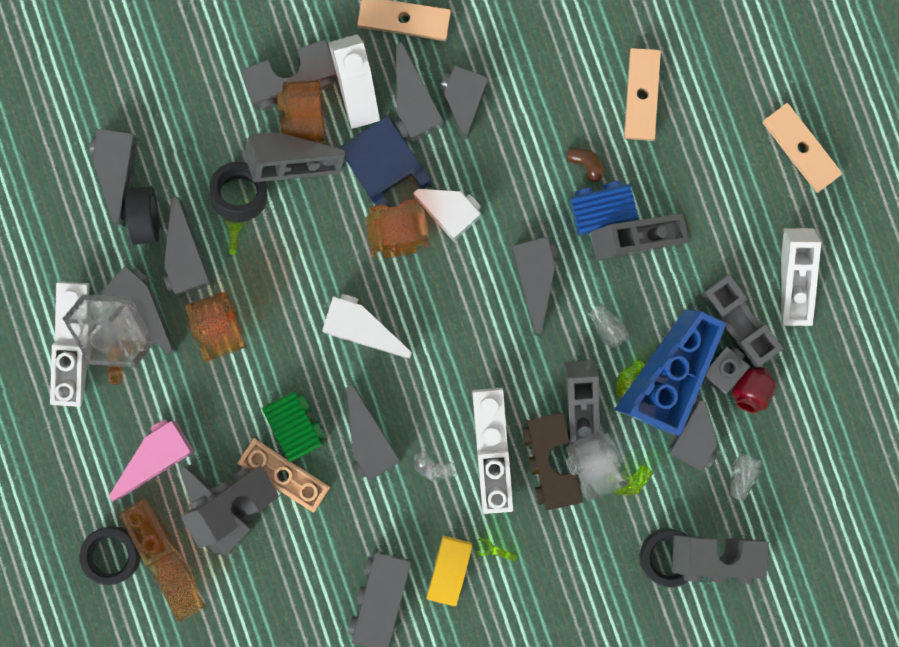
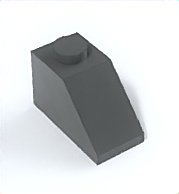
(463, 96)
(697, 439)

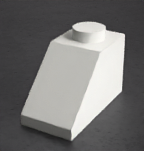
(449, 209)

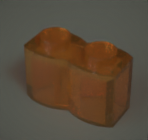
(302, 110)

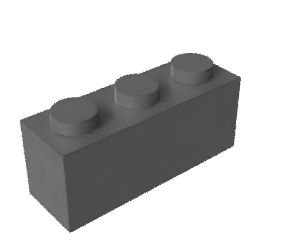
(379, 600)

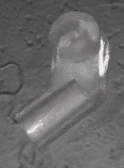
(431, 469)

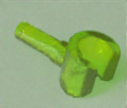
(234, 230)
(496, 551)

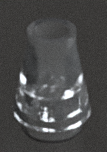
(609, 327)
(744, 475)

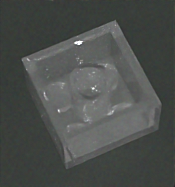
(109, 330)

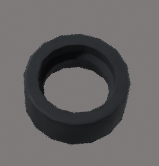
(232, 212)
(142, 215)
(646, 560)
(90, 568)

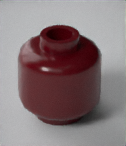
(754, 390)

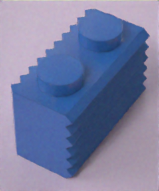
(602, 208)

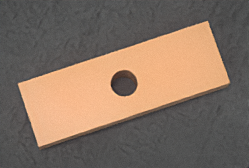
(423, 22)
(644, 77)
(815, 162)
(300, 486)

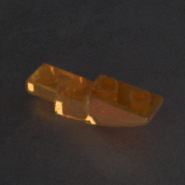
(163, 559)

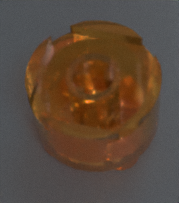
(397, 229)
(215, 326)

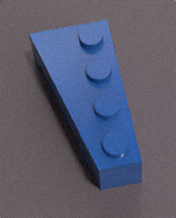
(674, 373)

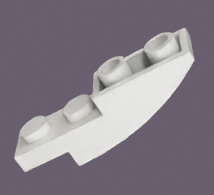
(67, 360)
(492, 450)

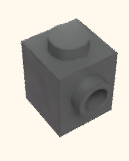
(726, 369)

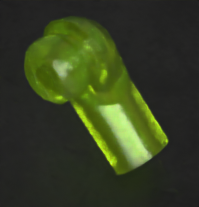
(627, 377)
(637, 482)

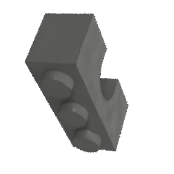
(264, 83)
(747, 333)
(211, 516)
(741, 559)

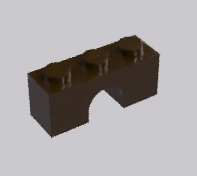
(554, 489)

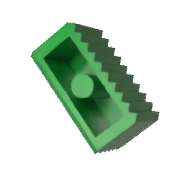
(293, 426)

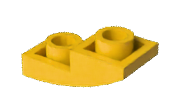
(449, 570)

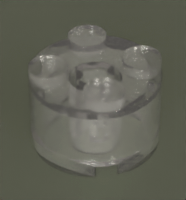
(597, 465)

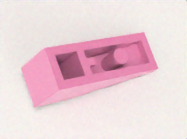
(155, 455)

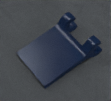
(382, 160)

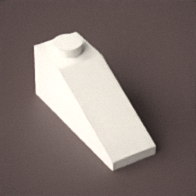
(355, 80)
(799, 275)
(356, 324)

